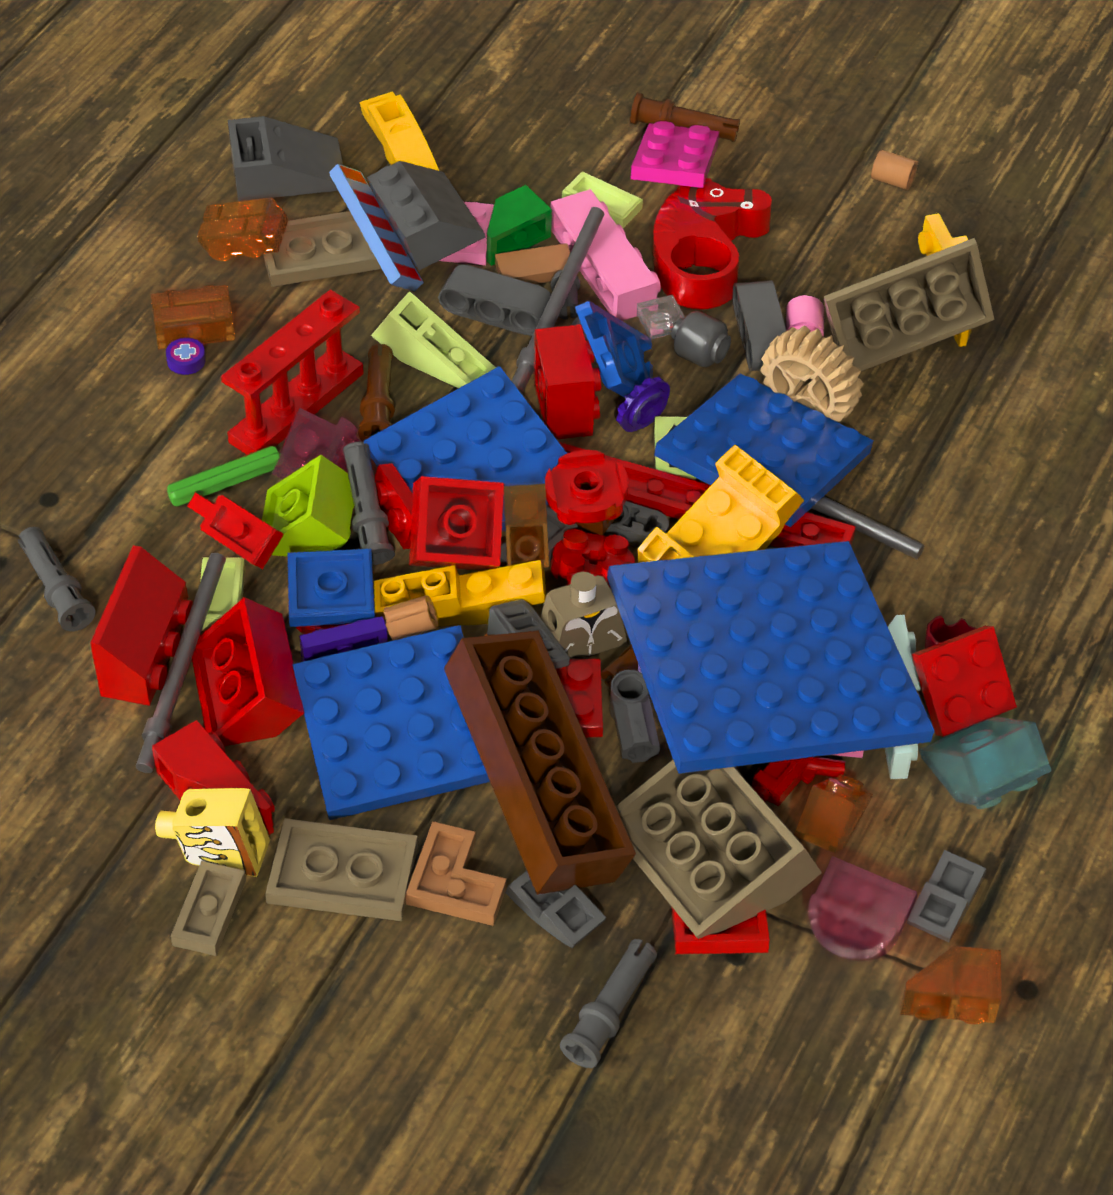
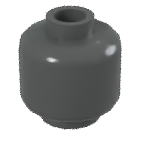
(701, 339)

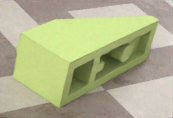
(430, 344)

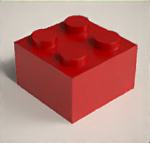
(566, 381)
(456, 523)

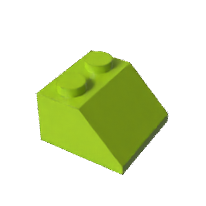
(311, 508)

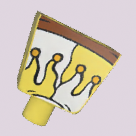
(217, 828)

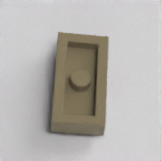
(208, 908)

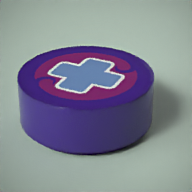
(185, 356)

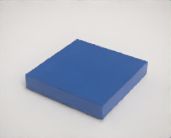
(330, 587)

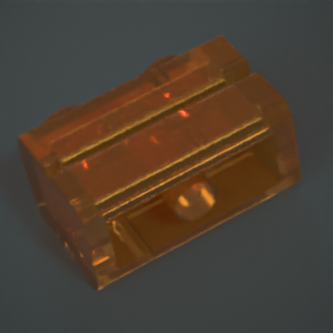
(242, 229)
(194, 314)

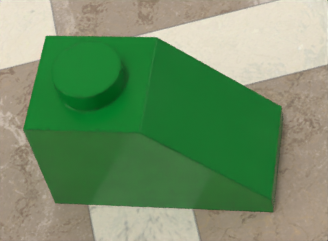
(517, 222)

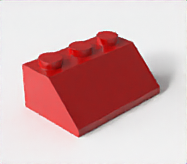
(139, 629)
(246, 675)

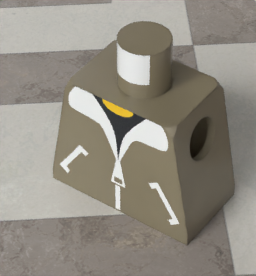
(584, 616)

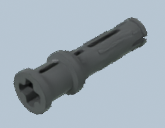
(369, 520)
(61, 589)
(600, 1018)

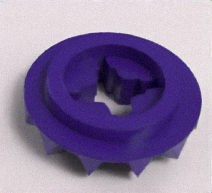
(643, 404)

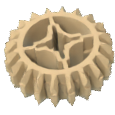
(812, 372)

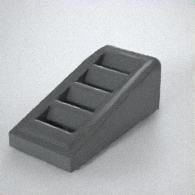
(521, 617)

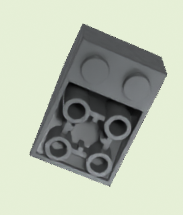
(280, 159)

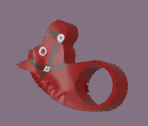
(698, 230)

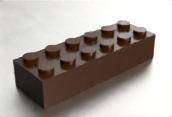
(538, 762)

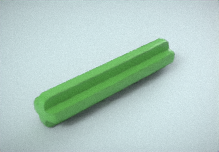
(223, 476)

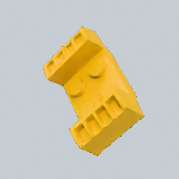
(734, 515)

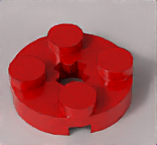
(586, 506)
(582, 548)

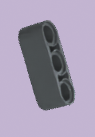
(494, 299)
(757, 318)

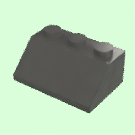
(424, 211)

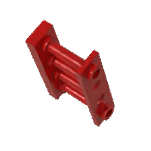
(310, 390)

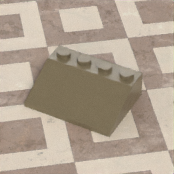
(910, 306)
(713, 847)

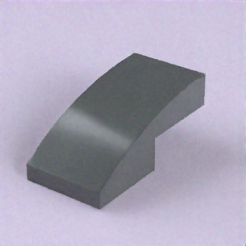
(947, 896)
(563, 914)

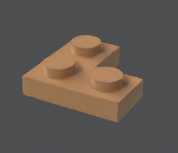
(445, 884)

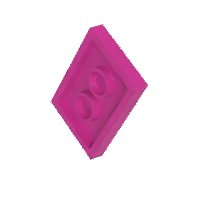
(675, 154)

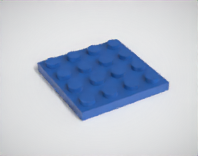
(780, 434)
(471, 435)
(387, 724)

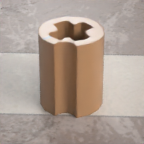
(894, 169)
(411, 618)

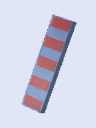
(376, 228)

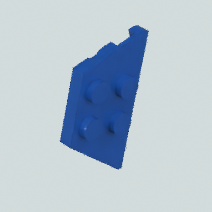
(616, 348)

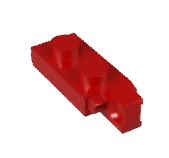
(237, 528)

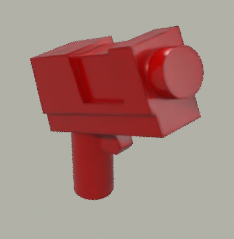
(782, 777)

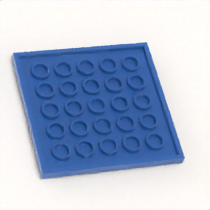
(767, 656)

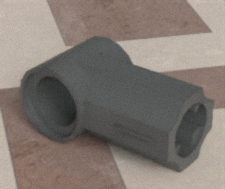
(633, 717)

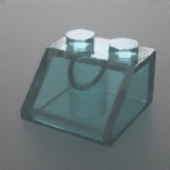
(988, 760)

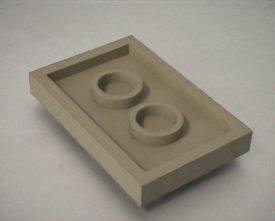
(319, 250)
(342, 869)

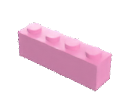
(611, 263)

